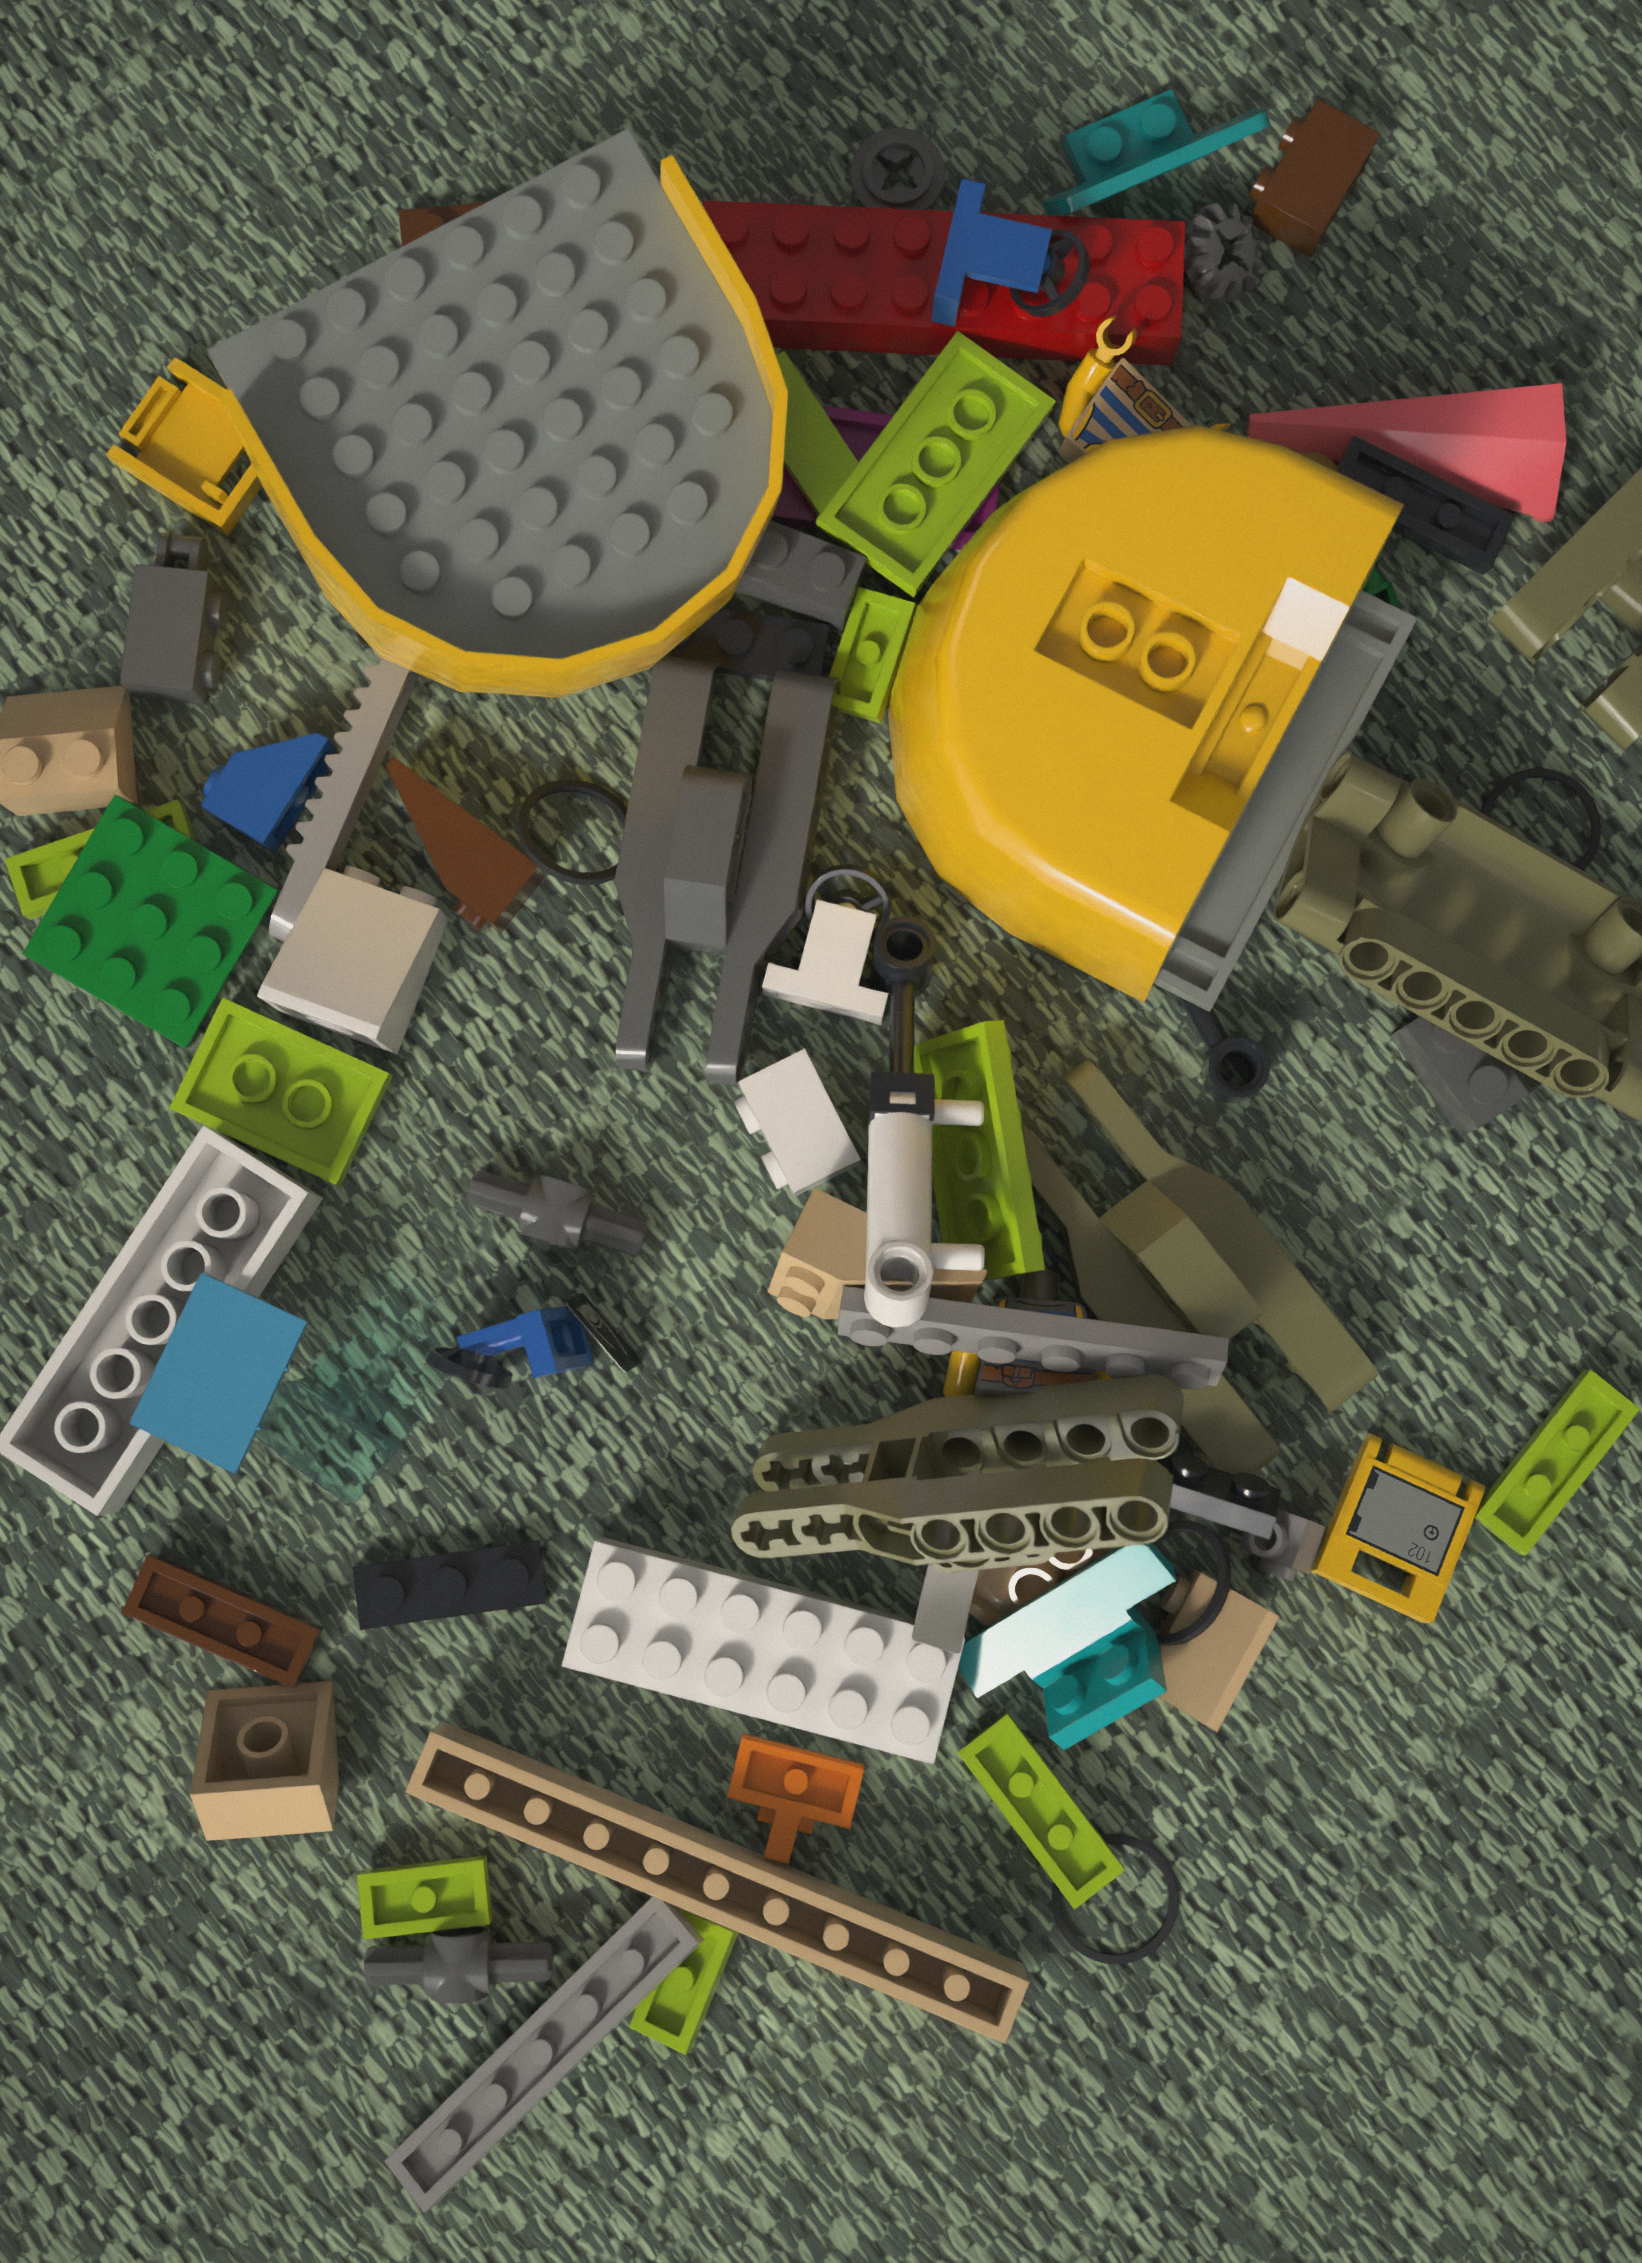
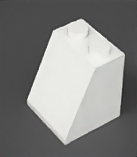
(356, 958)

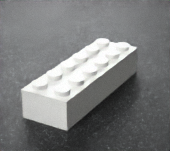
(213, 1216)
(760, 1650)

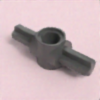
(557, 1212)
(459, 1964)

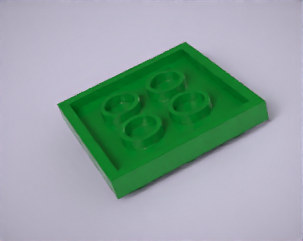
(151, 921)

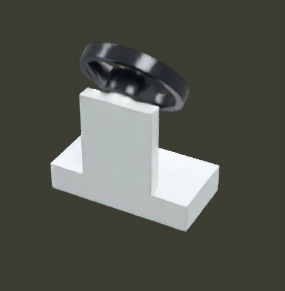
(835, 950)

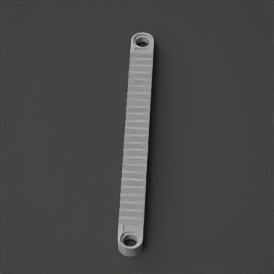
(346, 787)

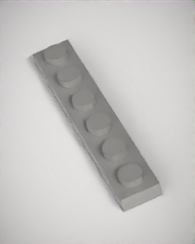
(1052, 1339)
(543, 2051)

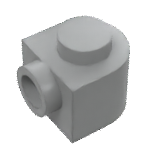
(1290, 1546)

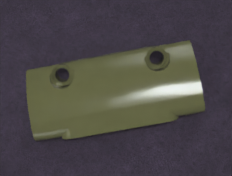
(1472, 929)

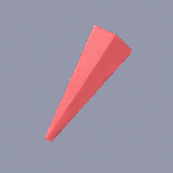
(1487, 442)

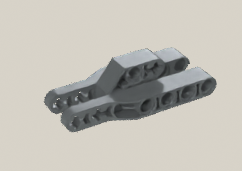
(687, 846)

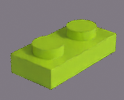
(871, 653)
(424, 1897)
(680, 2003)

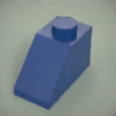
(267, 787)

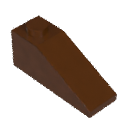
(473, 862)

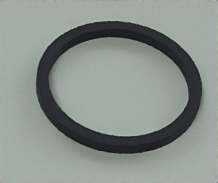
(1566, 780)
(541, 860)
(1222, 1587)
(1156, 1941)

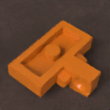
(793, 1789)

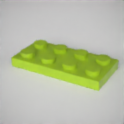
(935, 463)
(982, 1169)

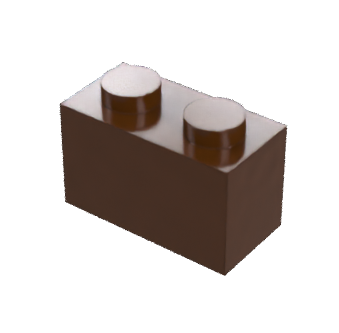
(1313, 176)

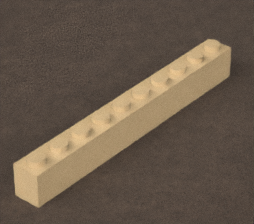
(720, 1881)

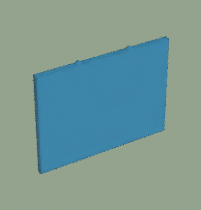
(218, 1373)

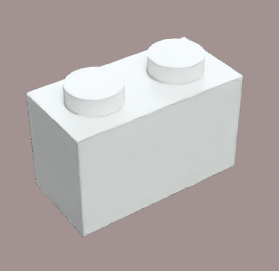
(797, 1123)

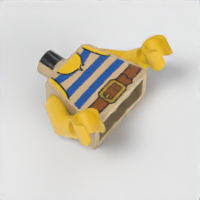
(1112, 400)

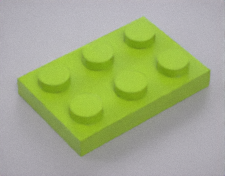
(281, 1092)

